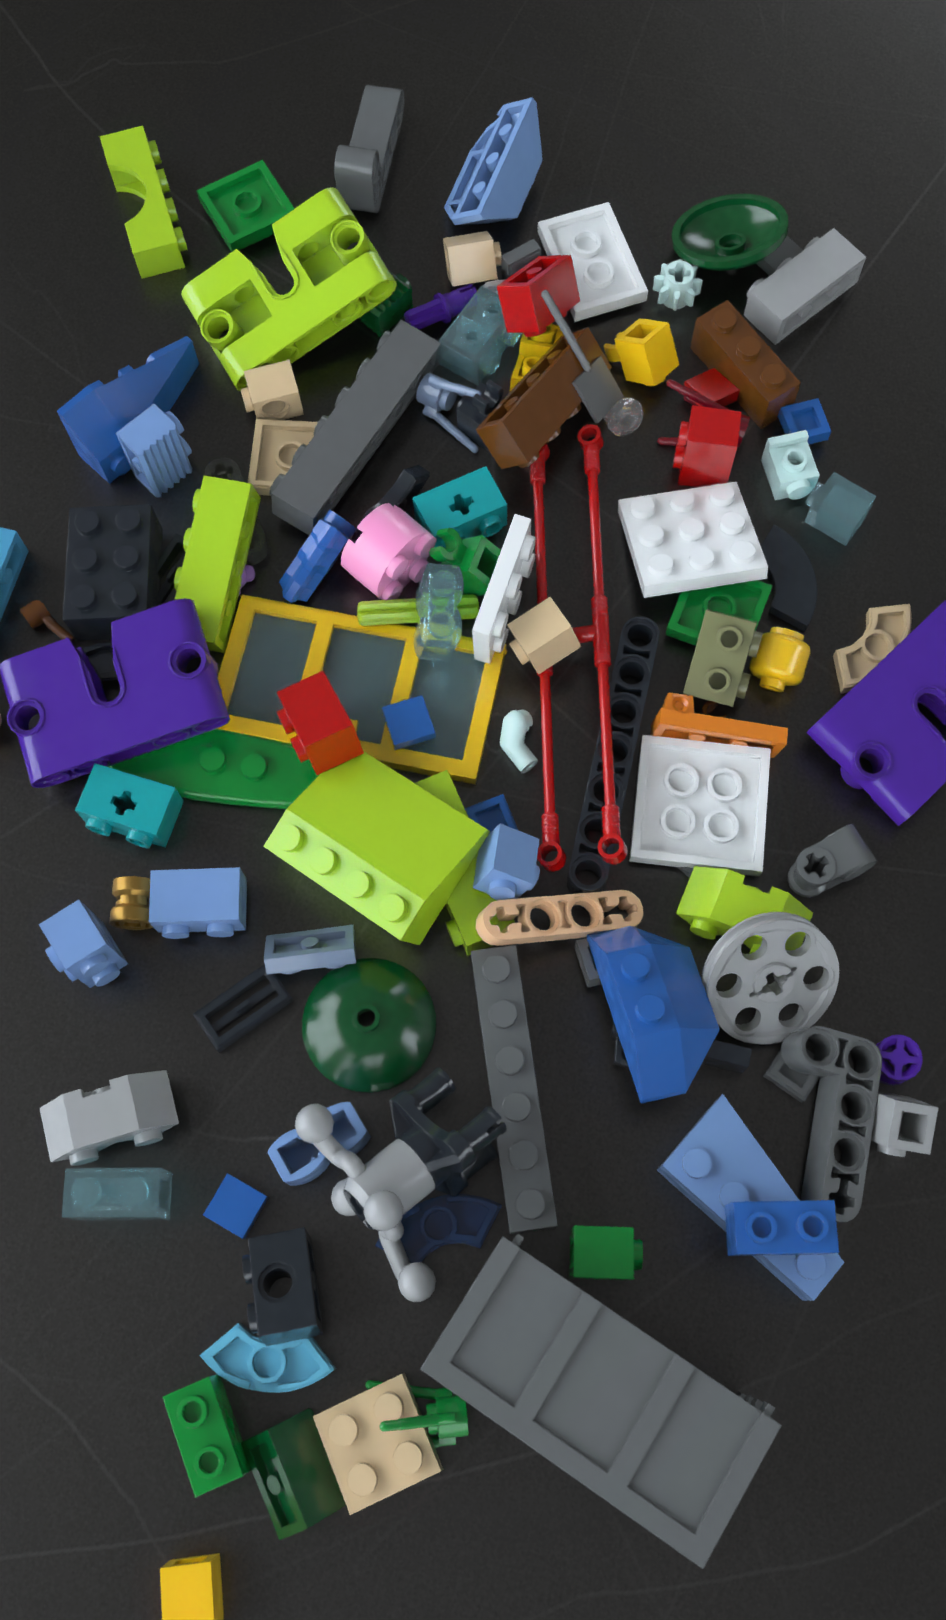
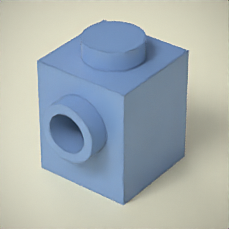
(507, 863)

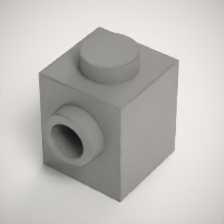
(903, 1125)

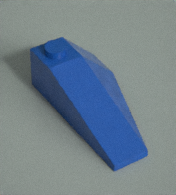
(103, 409)

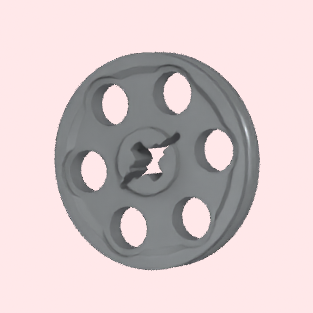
(788, 971)

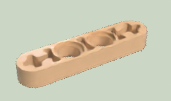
(559, 912)

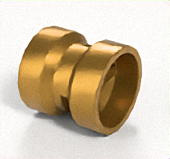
(132, 903)

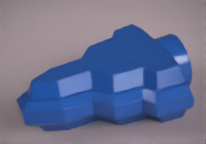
(316, 557)

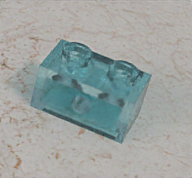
(476, 338)

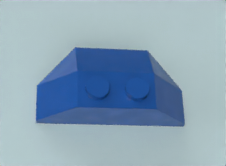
(655, 1008)

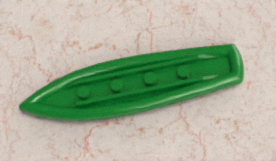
(227, 769)

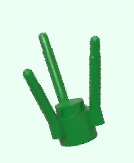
(444, 1417)

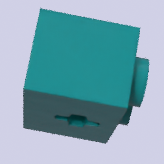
(466, 504)
(112, 790)

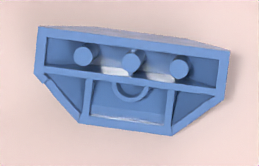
(499, 168)

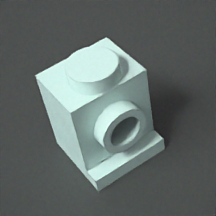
(790, 466)

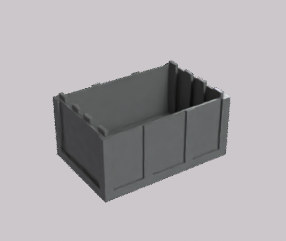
(603, 1400)

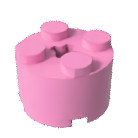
(388, 551)

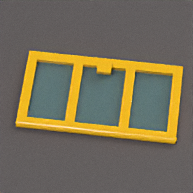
(368, 669)

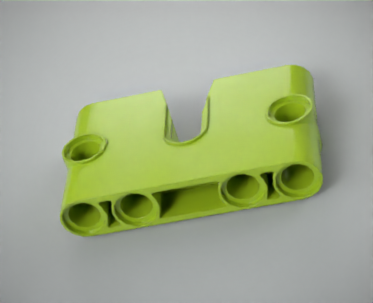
(327, 295)

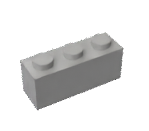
(803, 285)

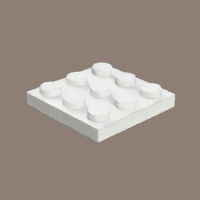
(691, 539)
(700, 805)

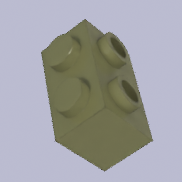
(721, 658)

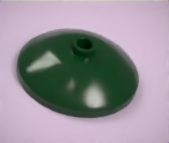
(730, 231)
(374, 1055)

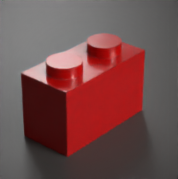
(522, 299)
(707, 446)
(319, 722)

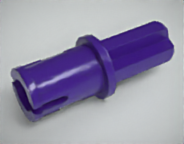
(441, 308)

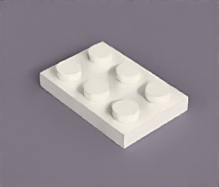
(600, 258)
(503, 590)

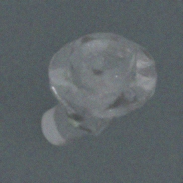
(624, 416)

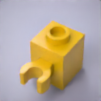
(644, 352)

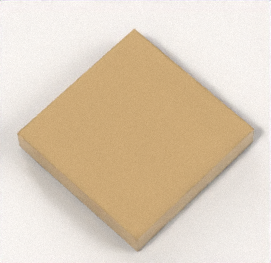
(274, 449)

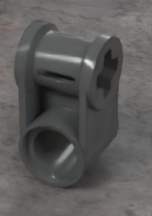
(835, 860)

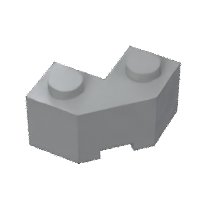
(127, 1110)

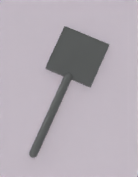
(595, 383)

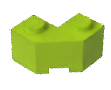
(719, 900)

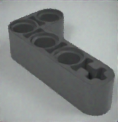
(365, 163)
(829, 1122)

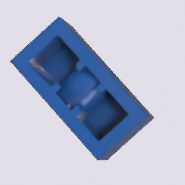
(781, 1228)

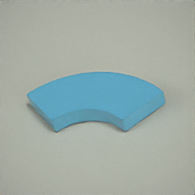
(273, 1368)

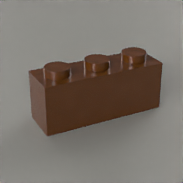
(736, 350)

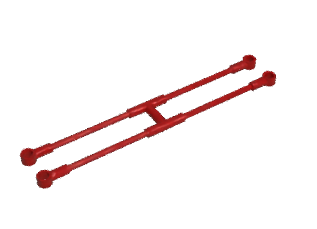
(599, 634)

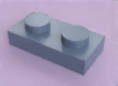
(310, 950)

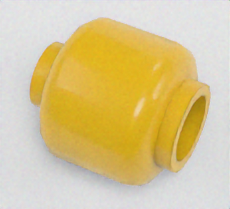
(780, 659)

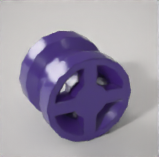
(903, 1055)

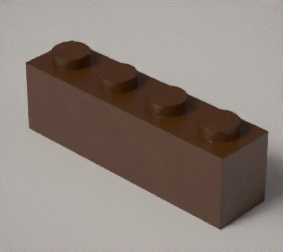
(538, 404)

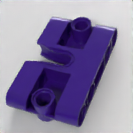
(154, 704)
(886, 728)

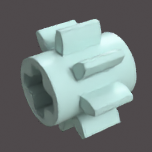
(677, 284)

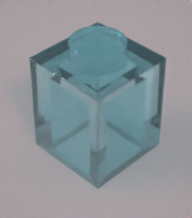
(838, 508)

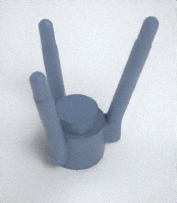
(439, 395)

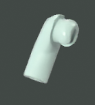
(512, 739)

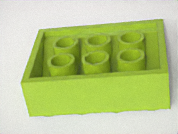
(378, 844)

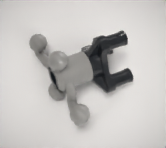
(405, 1170)

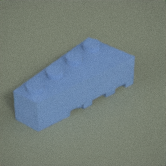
(725, 1165)

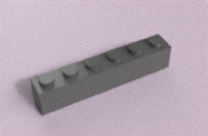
(355, 427)
(513, 1090)

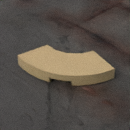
(883, 632)

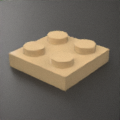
(371, 1461)

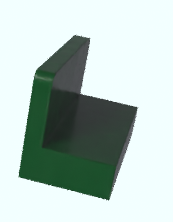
(294, 1474)

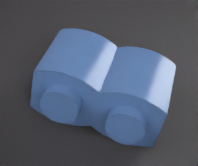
(302, 1162)

